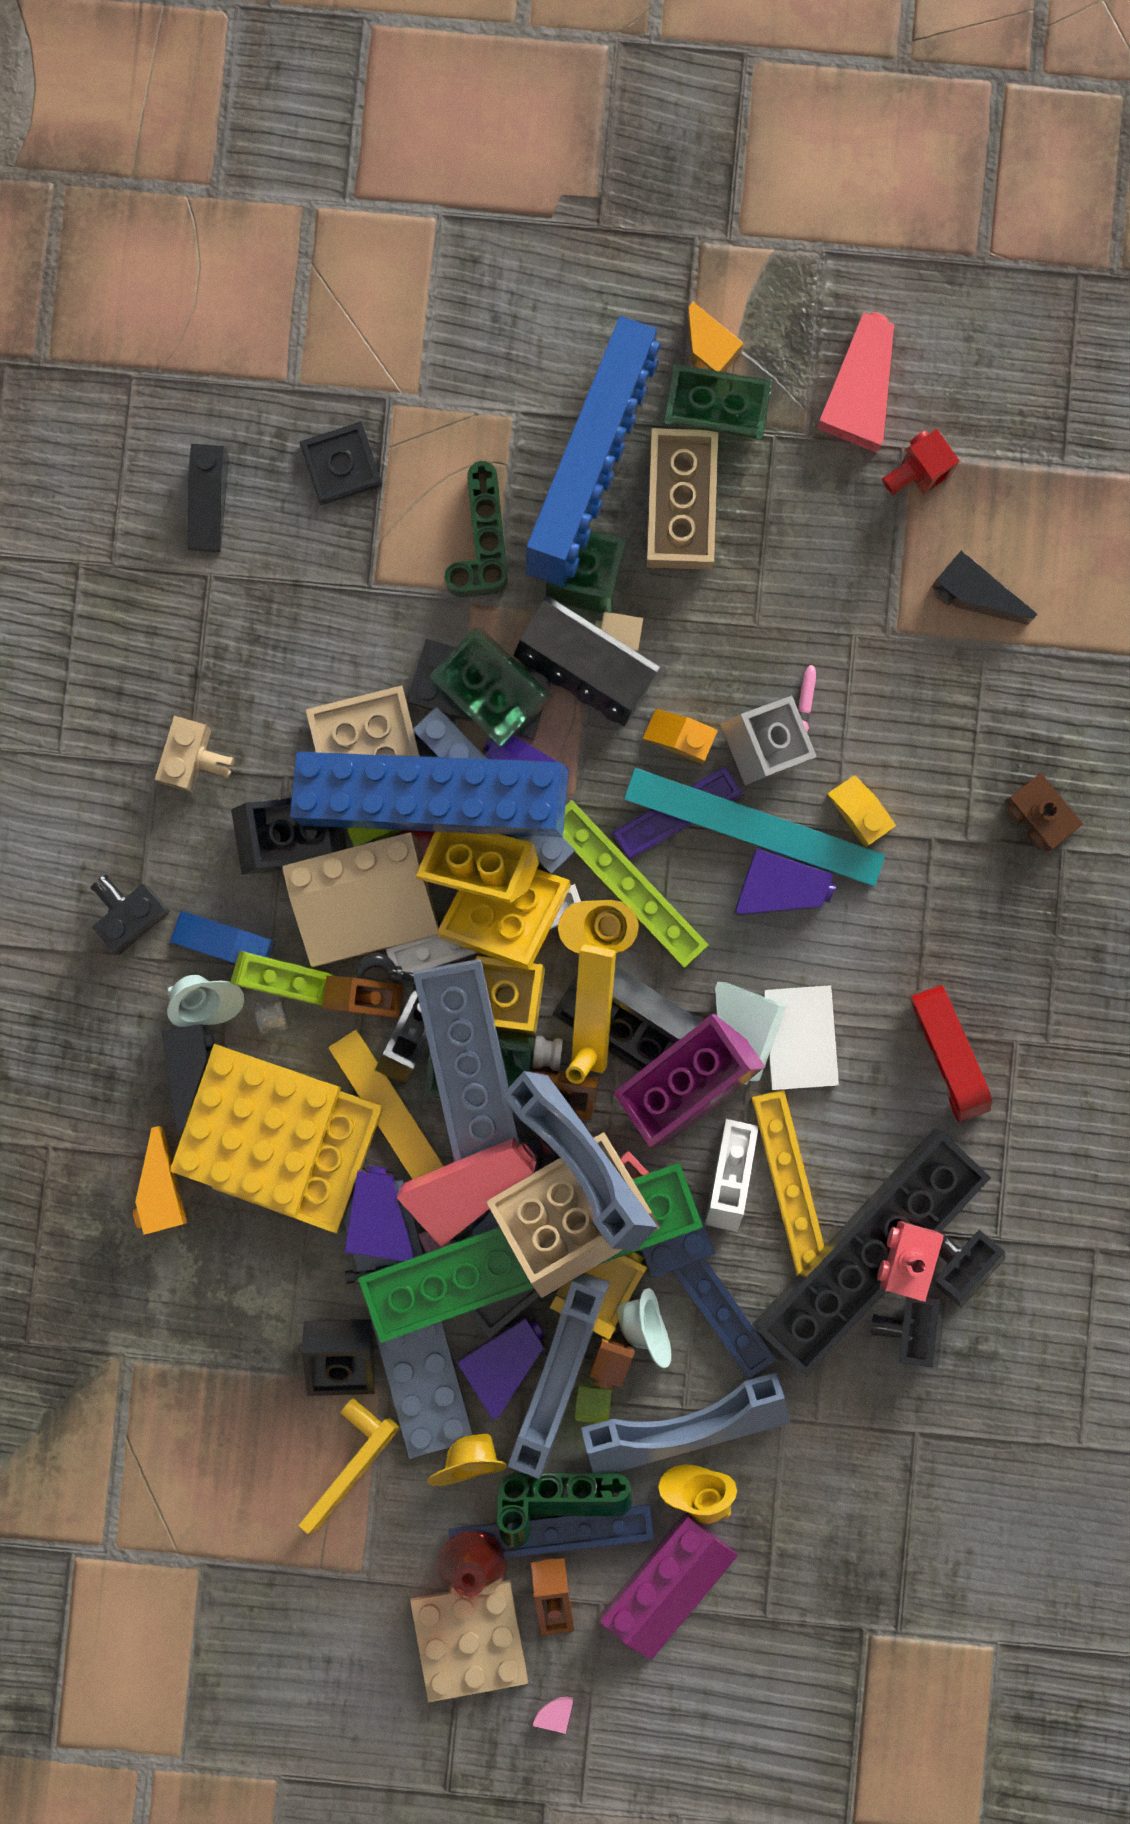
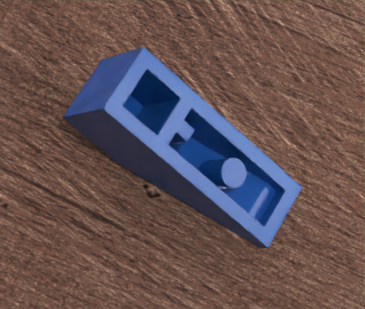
(218, 939)

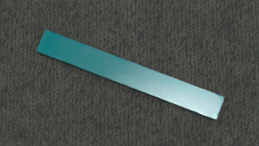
(754, 827)

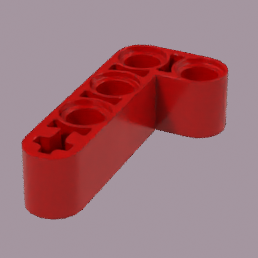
(952, 1052)

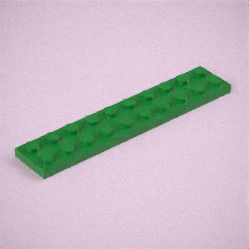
(487, 1269)

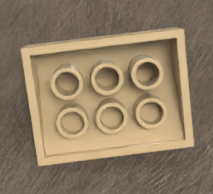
(361, 900)
(553, 1223)

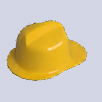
(598, 924)
(467, 1459)
(699, 1492)

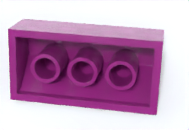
(688, 1080)
(667, 1586)

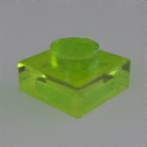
(592, 1404)

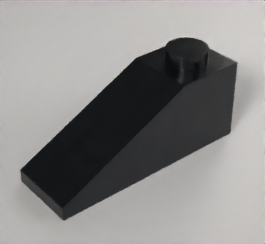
(206, 496)
(974, 589)
(404, 1043)
(186, 1059)

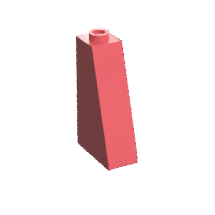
(861, 389)
(458, 1192)

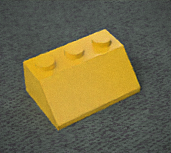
(480, 864)

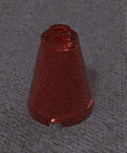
(473, 1554)

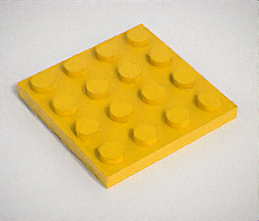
(255, 1129)
(337, 1163)

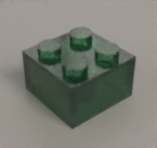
(595, 577)

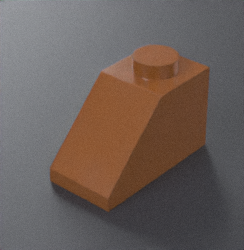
(362, 996)
(611, 1363)
(552, 1596)

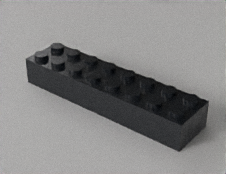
(842, 1277)

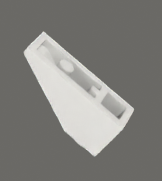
(731, 1176)

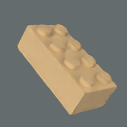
(682, 499)

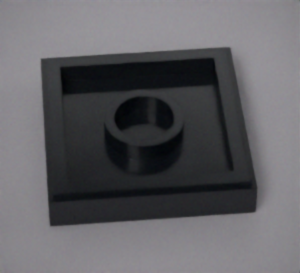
(340, 463)

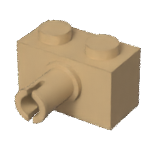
(187, 755)

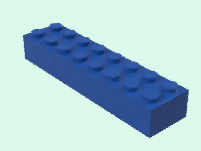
(592, 452)
(429, 794)

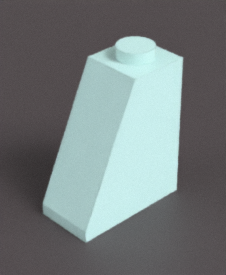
(751, 1016)

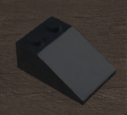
(272, 839)

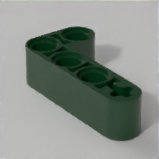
(482, 529)
(562, 1504)

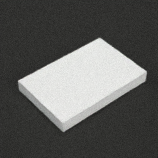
(805, 1040)

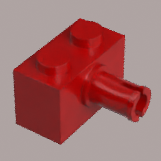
(926, 462)

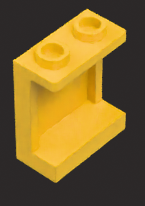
(623, 1277)

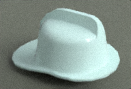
(203, 1001)
(644, 1327)

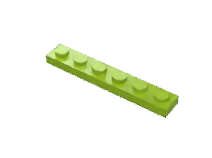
(631, 886)

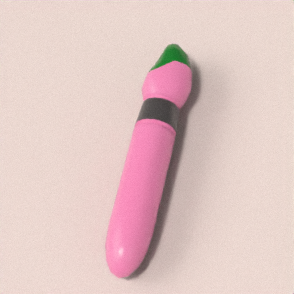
(806, 694)

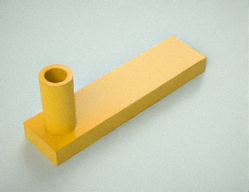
(592, 1012)
(379, 1436)

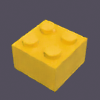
(514, 994)

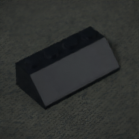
(585, 661)
(641, 1020)

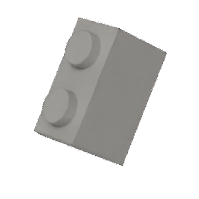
(768, 740)

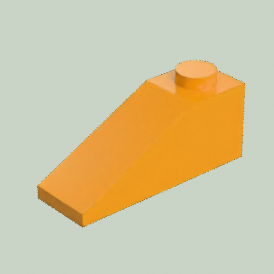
(158, 1192)

